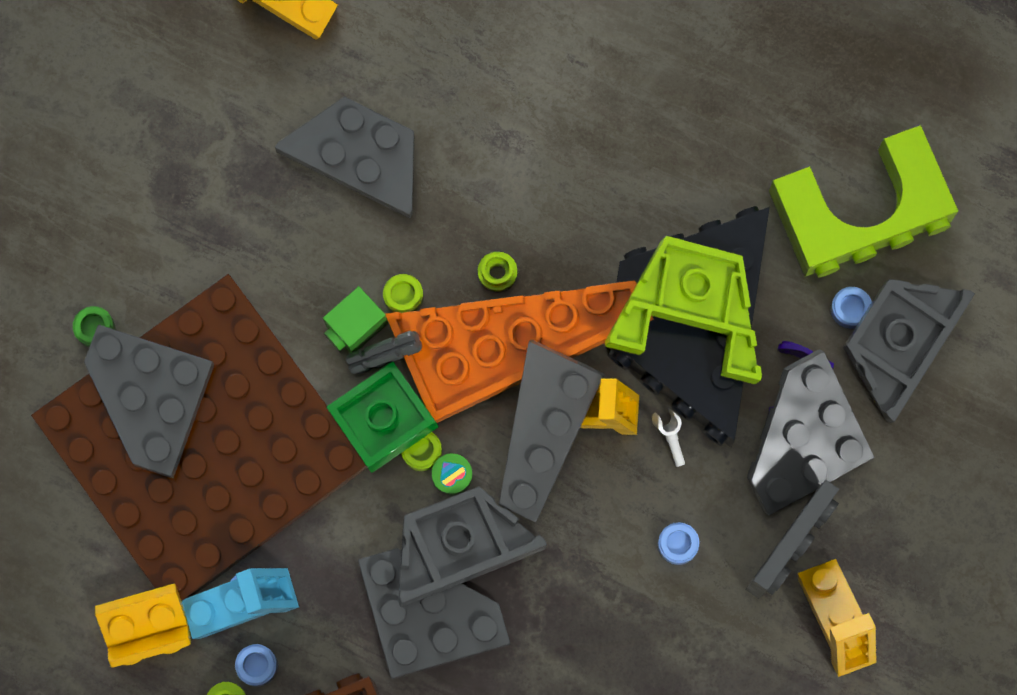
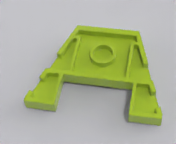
(696, 289)

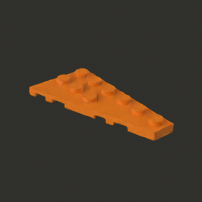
(483, 345)

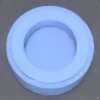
(849, 306)
(678, 543)
(256, 665)

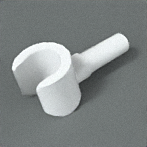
(670, 431)

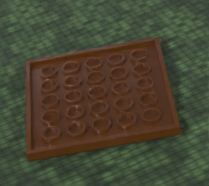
(251, 462)

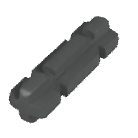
(384, 352)

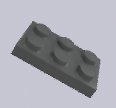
(794, 541)

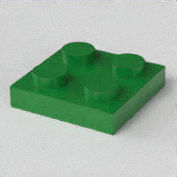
(382, 417)

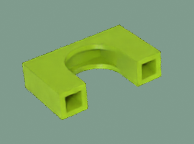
(825, 241)

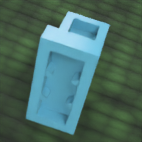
(239, 601)

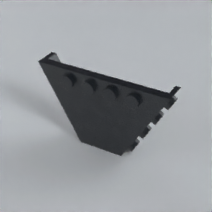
(687, 359)

